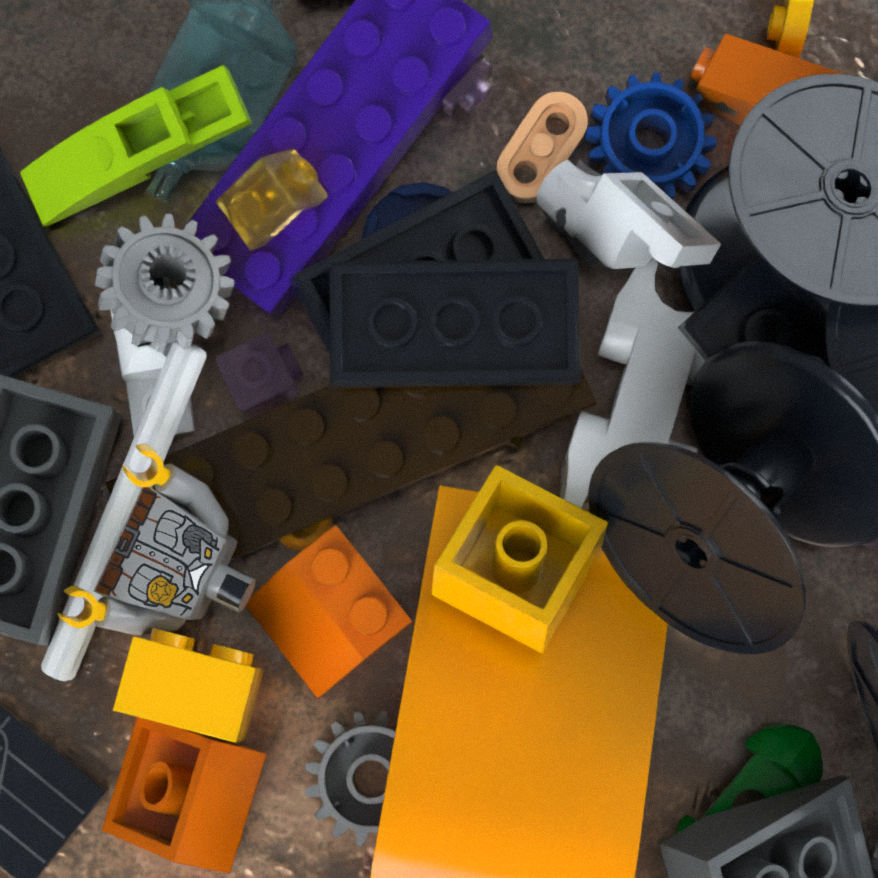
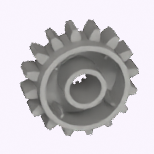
(169, 253)
(337, 775)

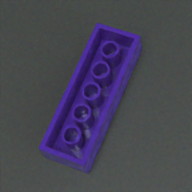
(353, 122)

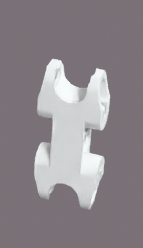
(656, 369)

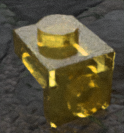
(271, 196)

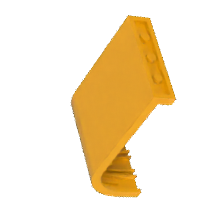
(517, 752)

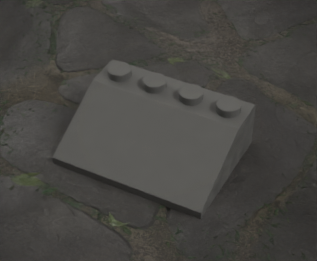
(786, 835)

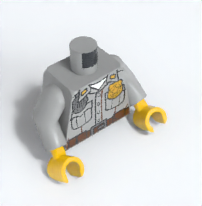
(166, 558)

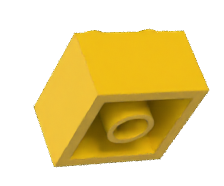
(518, 558)
(190, 688)

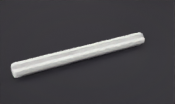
(157, 430)

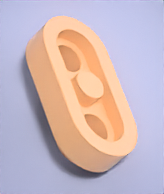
(537, 147)

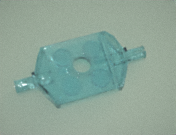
(256, 52)

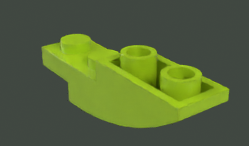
(133, 142)

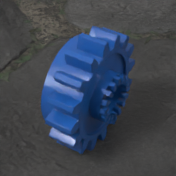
(663, 110)

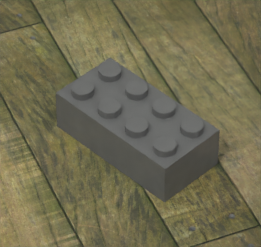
(49, 482)

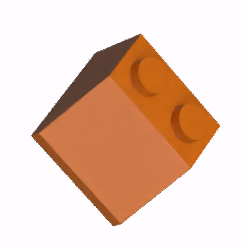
(327, 611)
(184, 795)

